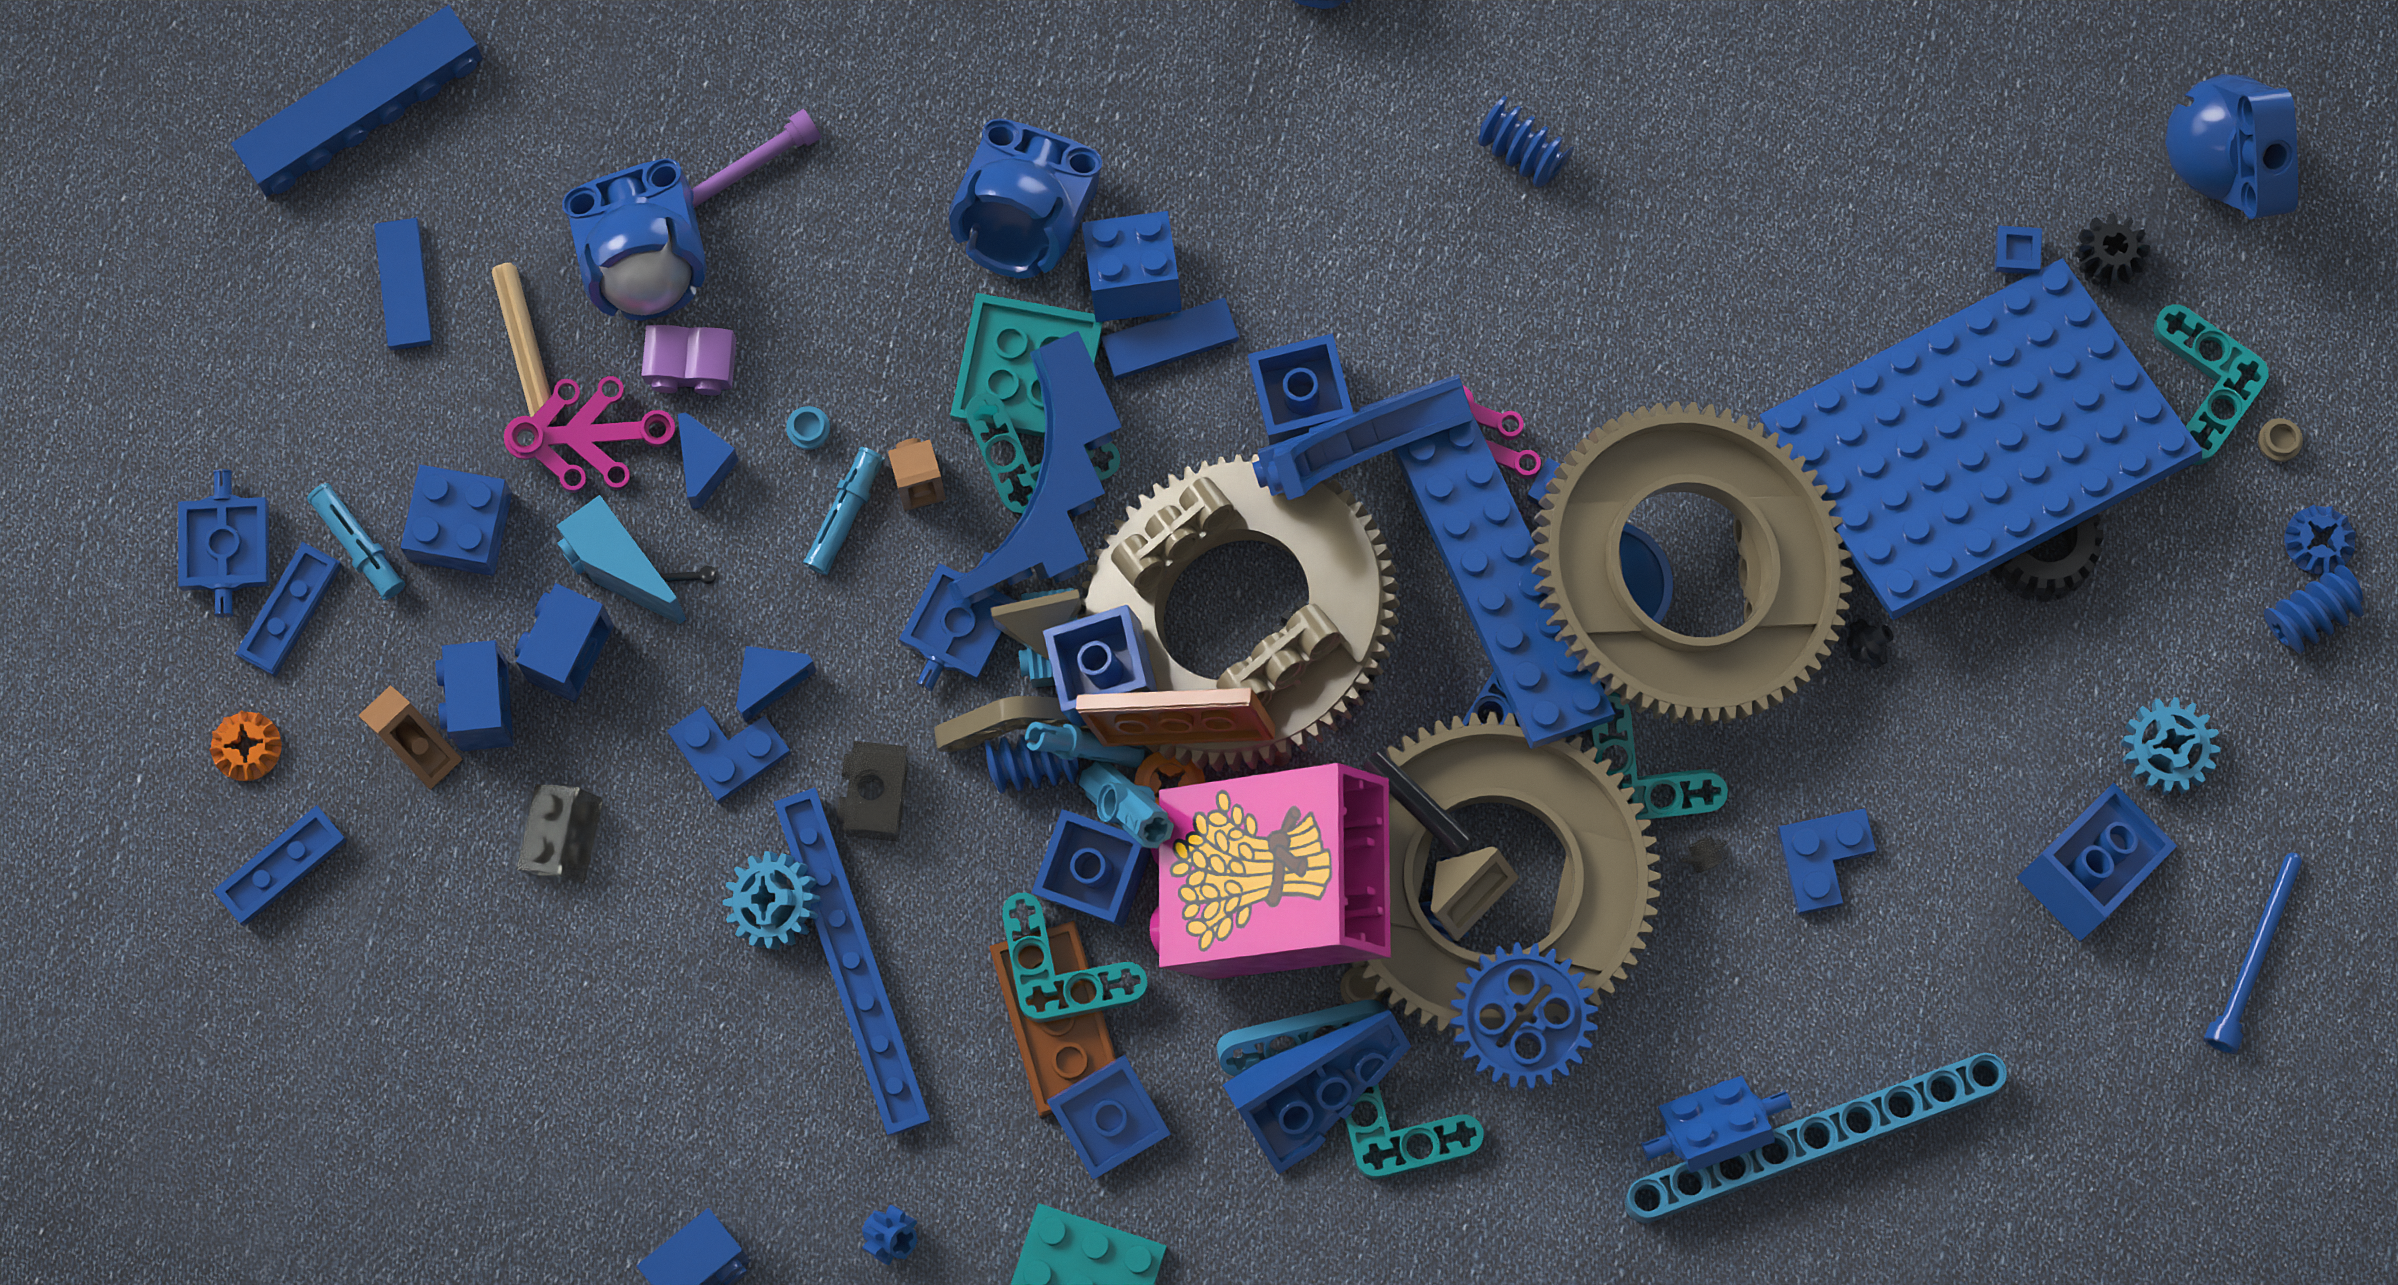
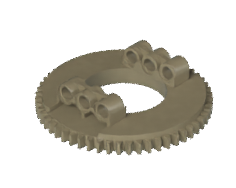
(1784, 568)
(1326, 647)
(1600, 886)

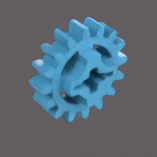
(2166, 728)
(765, 882)

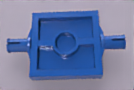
(223, 543)
(952, 632)
(1716, 1124)

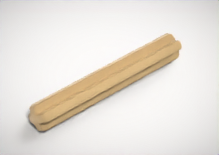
(521, 336)

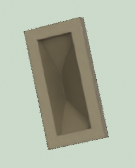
(1029, 618)
(1468, 888)

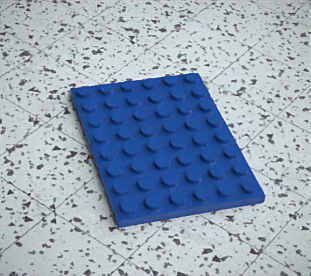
(1982, 437)

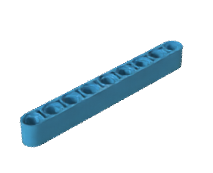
(1834, 1125)

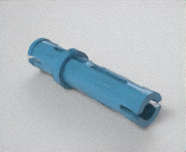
(851, 496)
(384, 577)
(1073, 742)

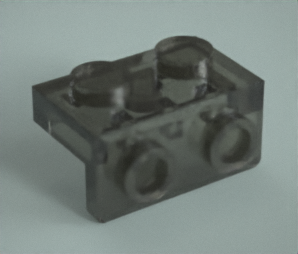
(560, 832)

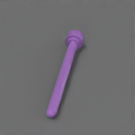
(797, 132)

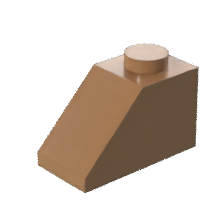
(916, 473)
(410, 737)

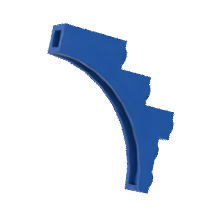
(1346, 441)
(1044, 537)

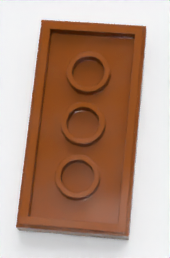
(1176, 717)
(1061, 1049)

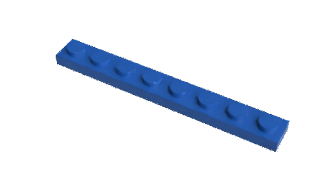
(853, 965)

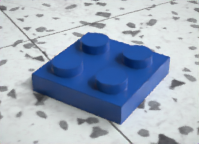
(1108, 1117)

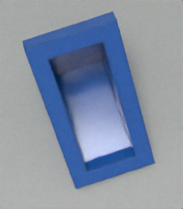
(705, 459)
(769, 676)

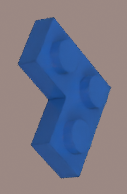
(724, 763)
(1812, 850)

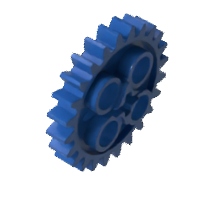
(1555, 1042)

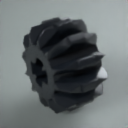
(2100, 238)

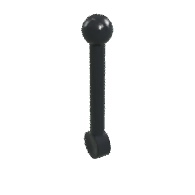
(706, 574)

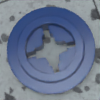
(2319, 558)

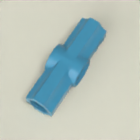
(1126, 804)

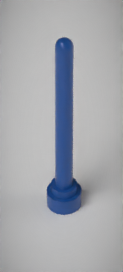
(2226, 1030)

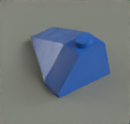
(1305, 1090)

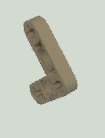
(998, 719)

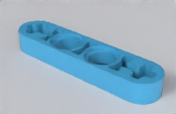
(1299, 1028)

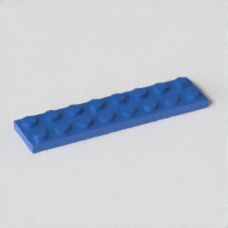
(1491, 569)

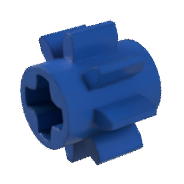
(889, 1234)

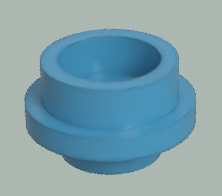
(808, 428)

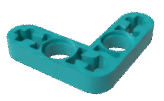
(2222, 371)
(1030, 476)
(1644, 784)
(1044, 977)
(1380, 1135)

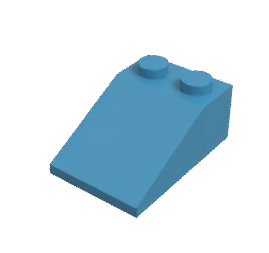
(611, 558)

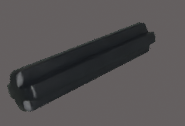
(1419, 803)

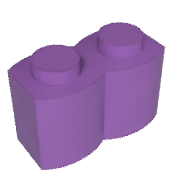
(688, 358)

